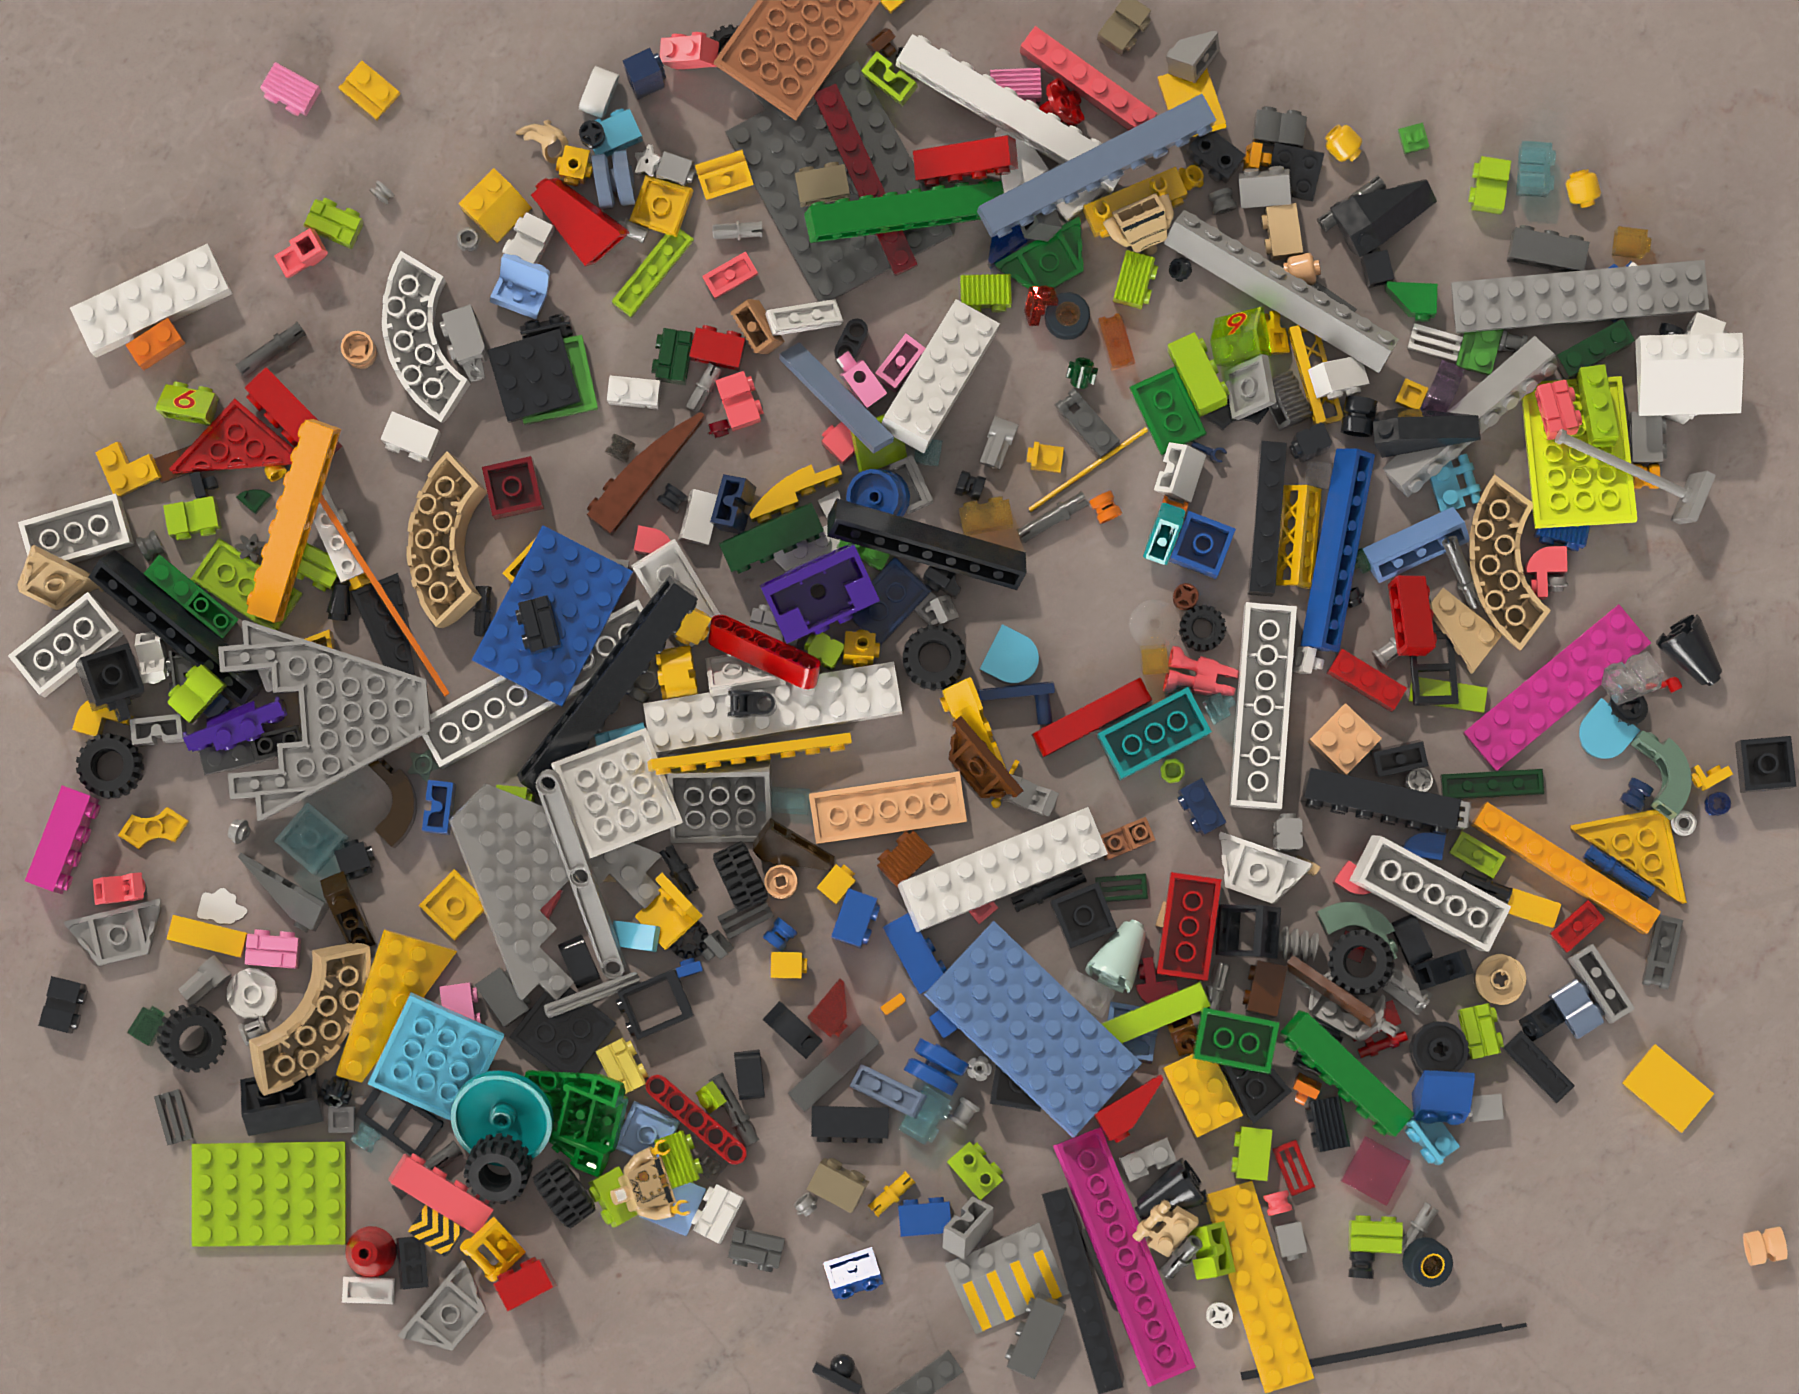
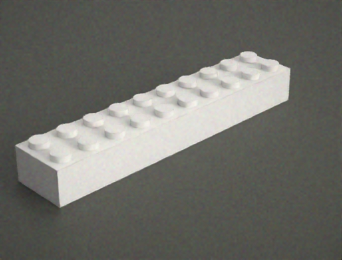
(836, 700)
(505, 706)

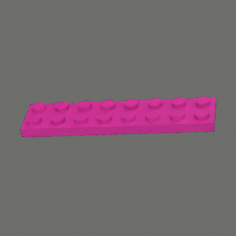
(1555, 688)

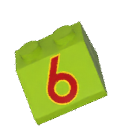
(188, 404)

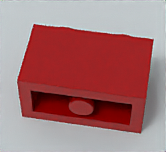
(717, 348)

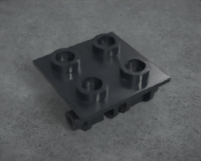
(1303, 166)

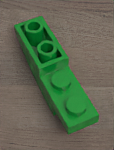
(191, 596)

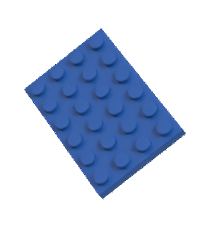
(582, 597)

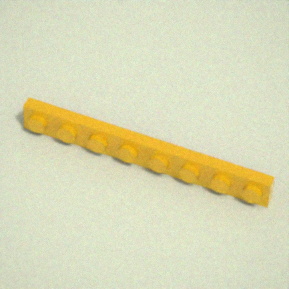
(739, 755)

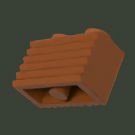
(905, 858)

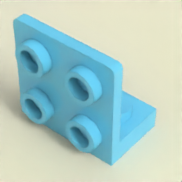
(1433, 1138)

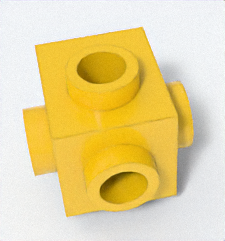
(574, 157)
(860, 648)

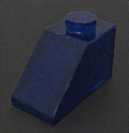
(1006, 245)

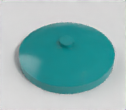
(504, 1105)

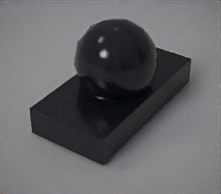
(840, 1370)

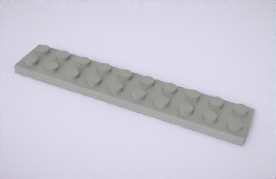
(1580, 296)

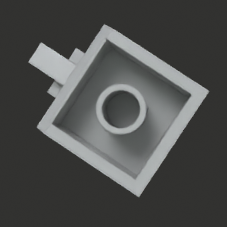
(467, 341)

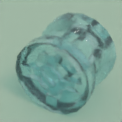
(366, 1137)

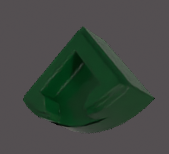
(254, 499)

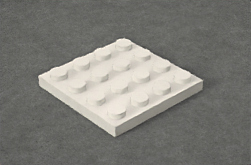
(616, 794)

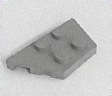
(117, 932)
(448, 1312)

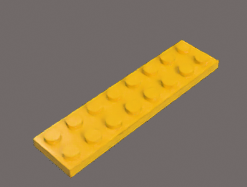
(1260, 1289)

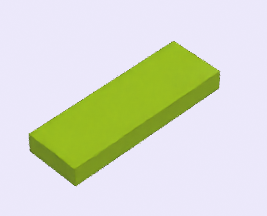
(1470, 697)

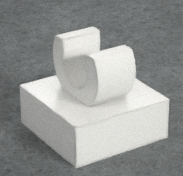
(1306, 660)

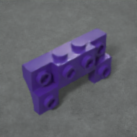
(236, 726)

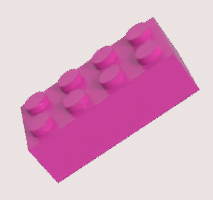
(63, 840)

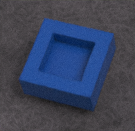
(688, 968)

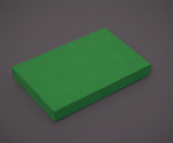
(1167, 410)

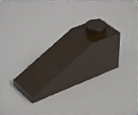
(787, 848)

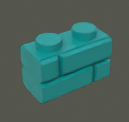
(1164, 533)

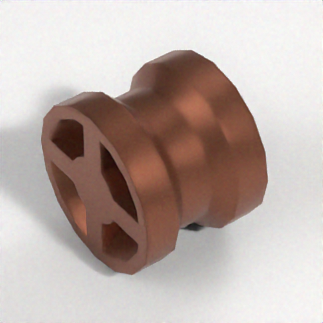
(1188, 594)

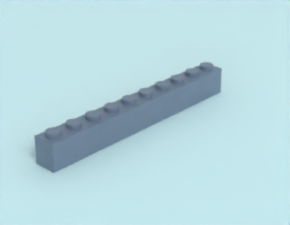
(1096, 166)

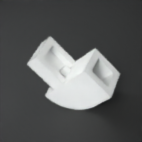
(152, 657)

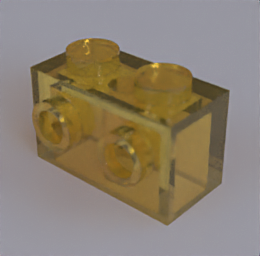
(985, 517)

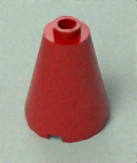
(381, 1251)

